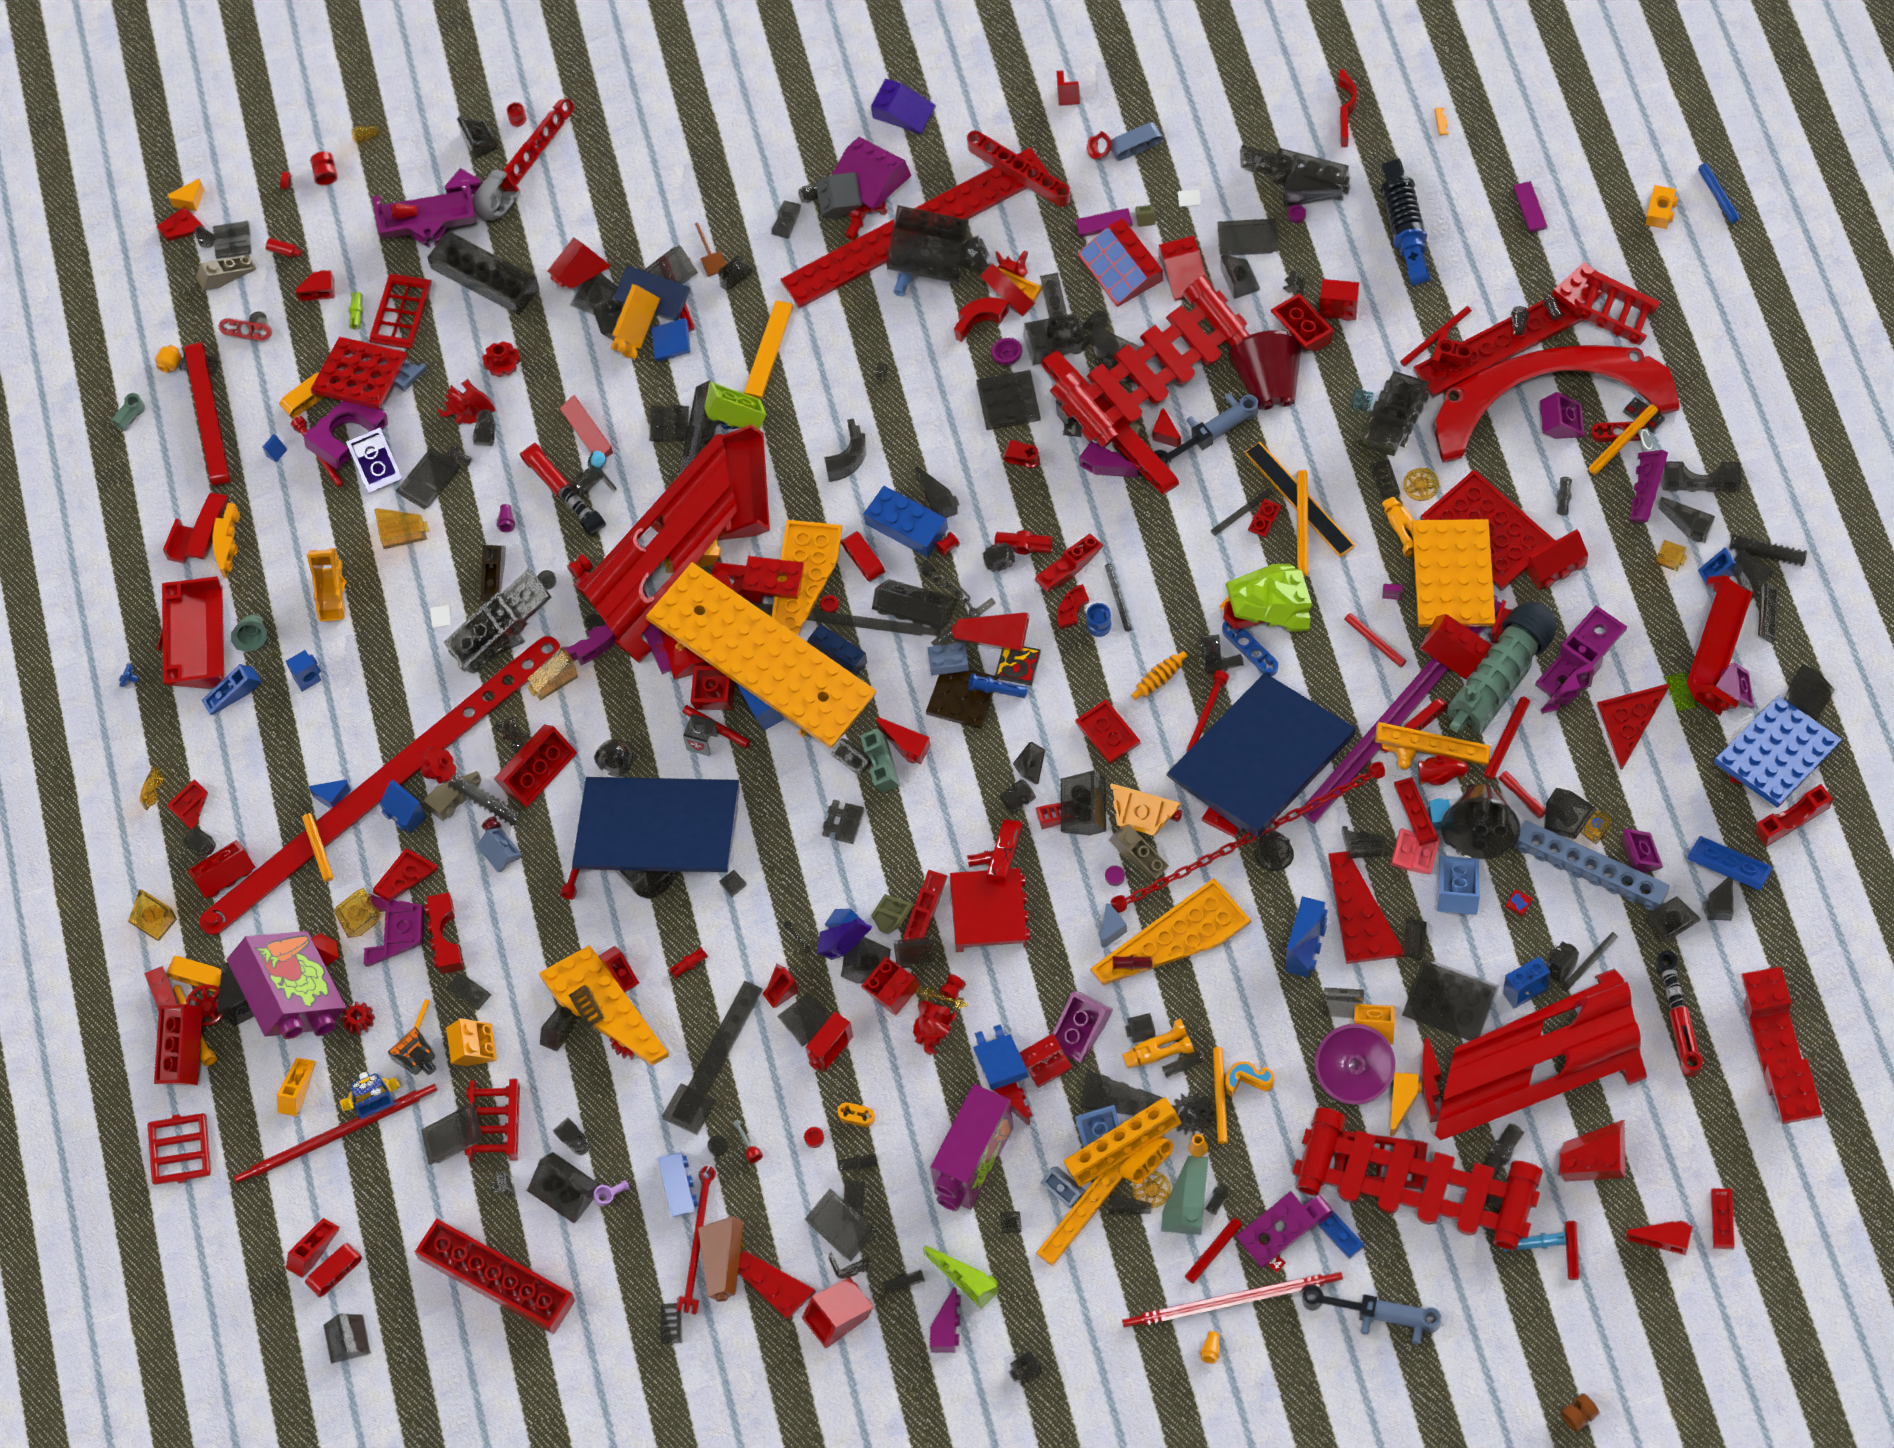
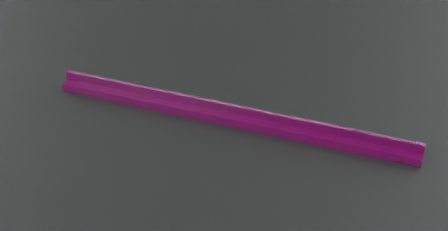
(1395, 715)

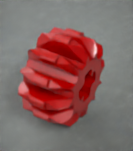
(365, 1018)

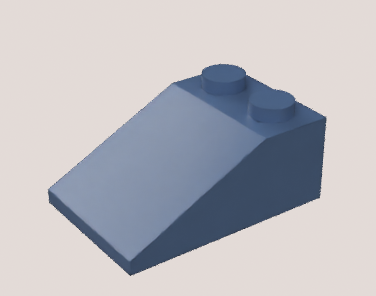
(1458, 885)

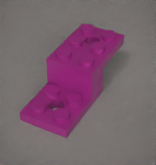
(1582, 648)

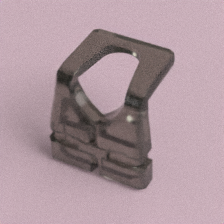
(850, 1270)

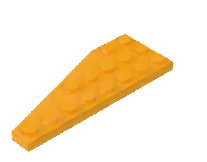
(818, 549)
(1192, 926)
(621, 1017)

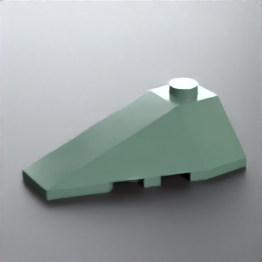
(1186, 1202)

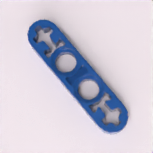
(1247, 649)

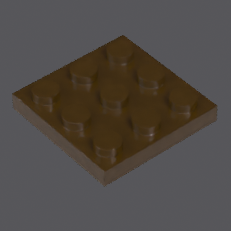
(958, 704)

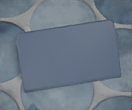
(1062, 1186)

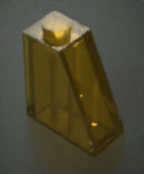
(400, 528)
(552, 675)

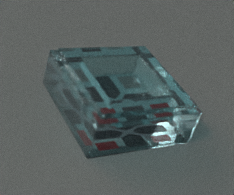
(1362, 400)

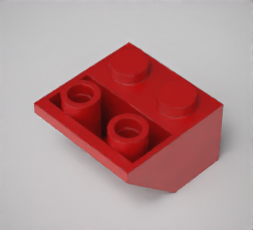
(891, 985)

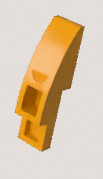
(223, 541)

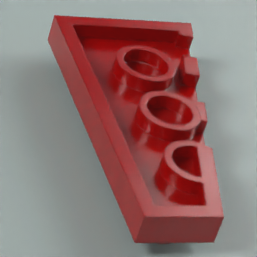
(775, 1286)

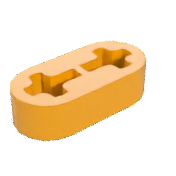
(857, 1110)

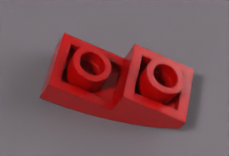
(1265, 518)

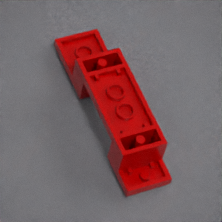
(1777, 1048)

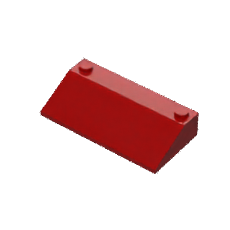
(749, 482)
(193, 633)

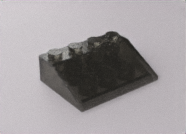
(1450, 1000)

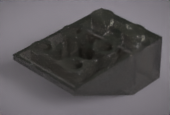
(1052, 334)

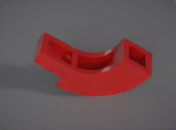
(978, 311)

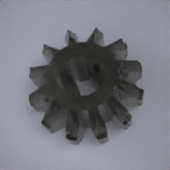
(998, 557)

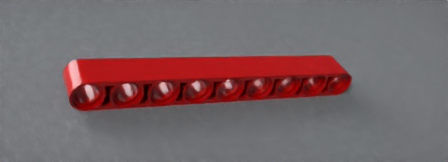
(207, 414)

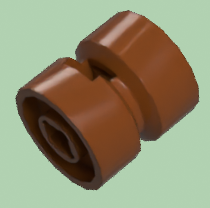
(1581, 1411)

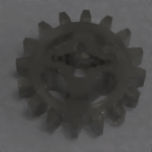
(1197, 1109)

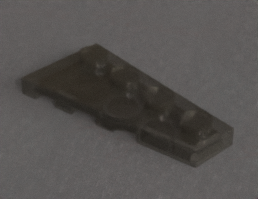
(1102, 1092)

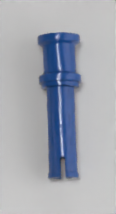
(989, 685)

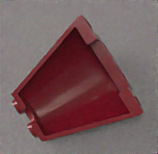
(1268, 367)

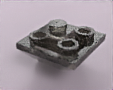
(607, 316)

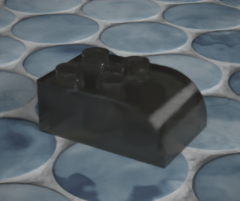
(1105, 346)

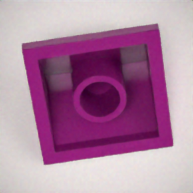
(1641, 851)

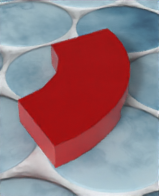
(1070, 606)

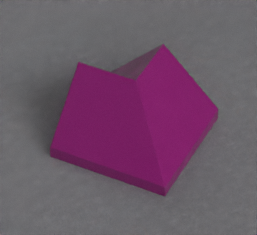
(1737, 684)

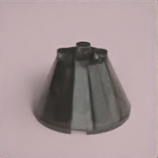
(1480, 823)

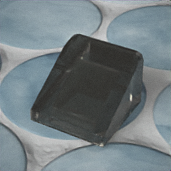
(1011, 1222)

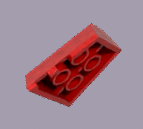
(1595, 1155)

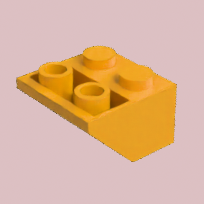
(470, 1042)

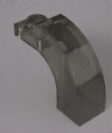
(848, 461)

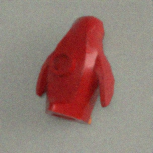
(1441, 770)

